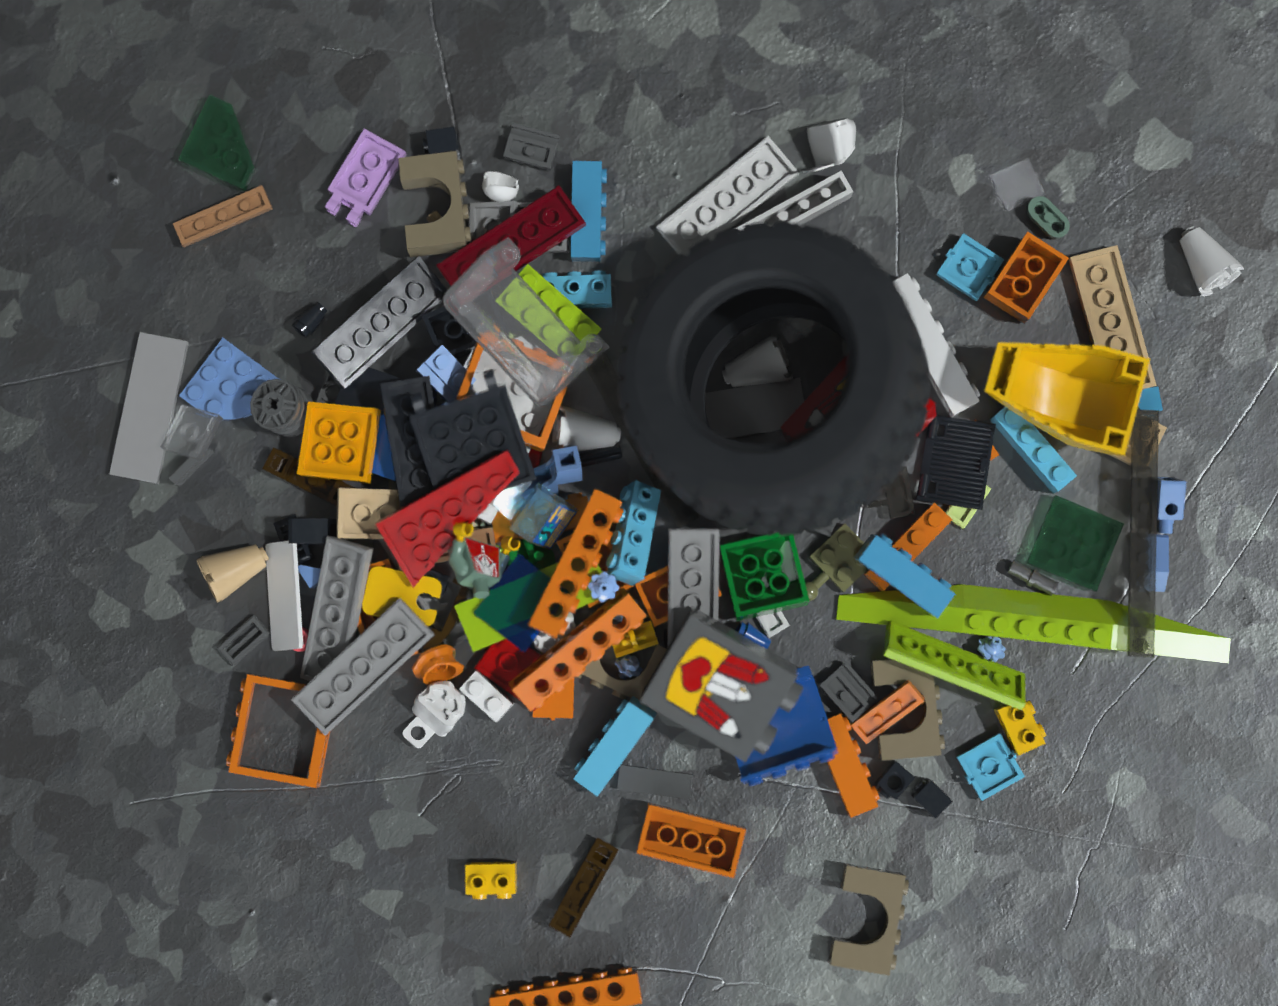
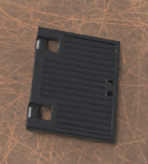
(956, 462)

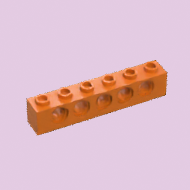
(599, 504)
(563, 651)
(625, 977)

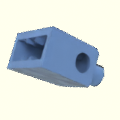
(1172, 493)

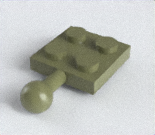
(837, 561)

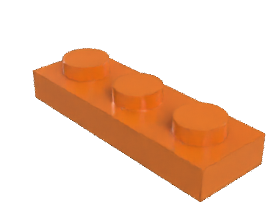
(887, 711)

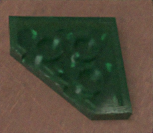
(219, 145)

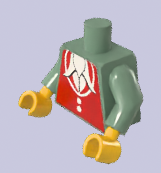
(476, 562)

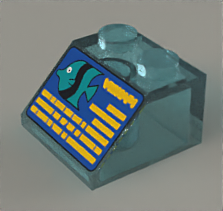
(543, 517)

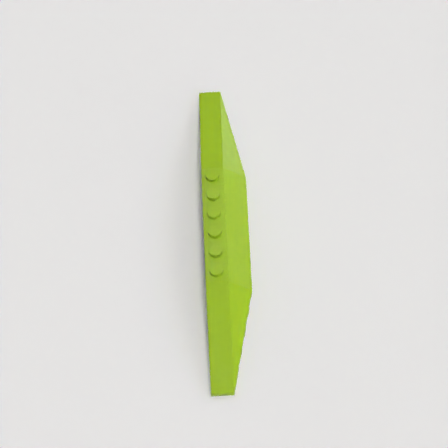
(1033, 618)

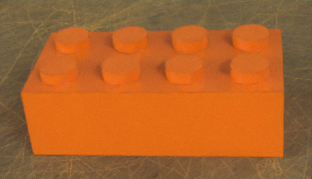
(691, 840)

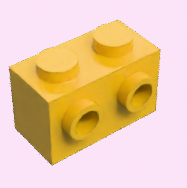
(1021, 727)
(491, 878)

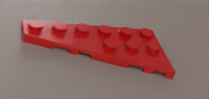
(424, 527)

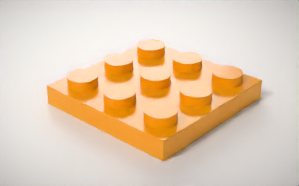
(339, 442)

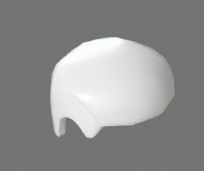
(499, 186)

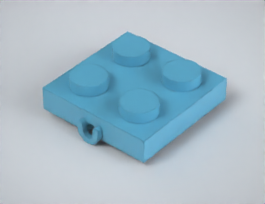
(969, 267)
(990, 766)

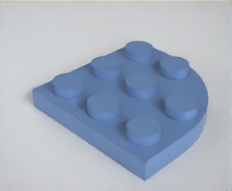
(226, 382)

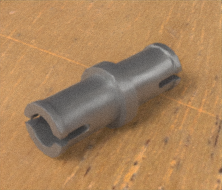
(1032, 577)

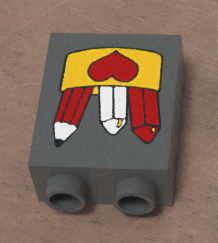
(722, 686)

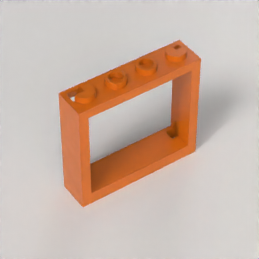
(531, 441)
(238, 736)

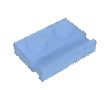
(444, 373)

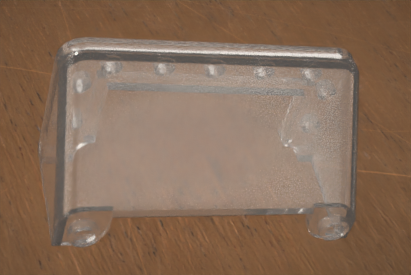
(519, 326)

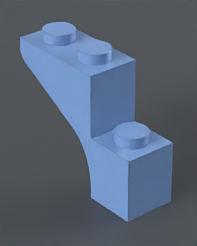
(560, 469)

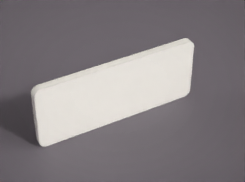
(284, 596)

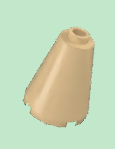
(231, 569)

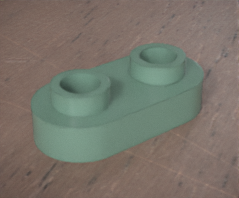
(1049, 216)

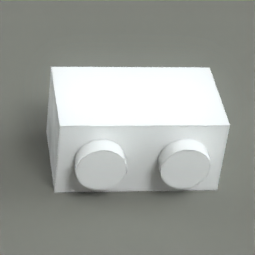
(486, 696)

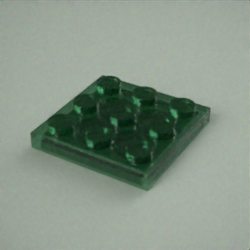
(1075, 543)

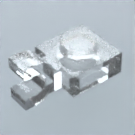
(510, 500)

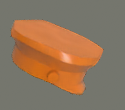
(437, 665)

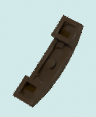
(286, 468)
(451, 622)
(583, 887)

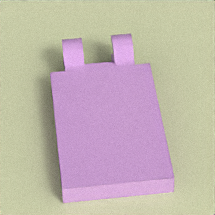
(364, 176)

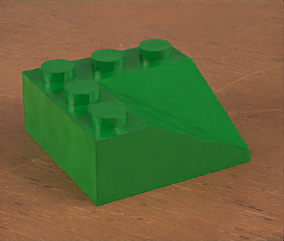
(763, 575)

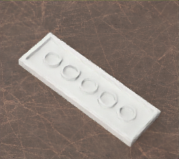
(729, 197)

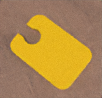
(388, 585)

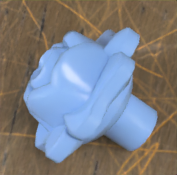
(603, 586)
(991, 648)
(628, 666)

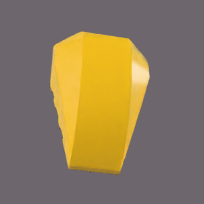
(1071, 391)

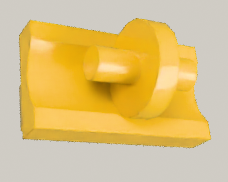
(636, 640)

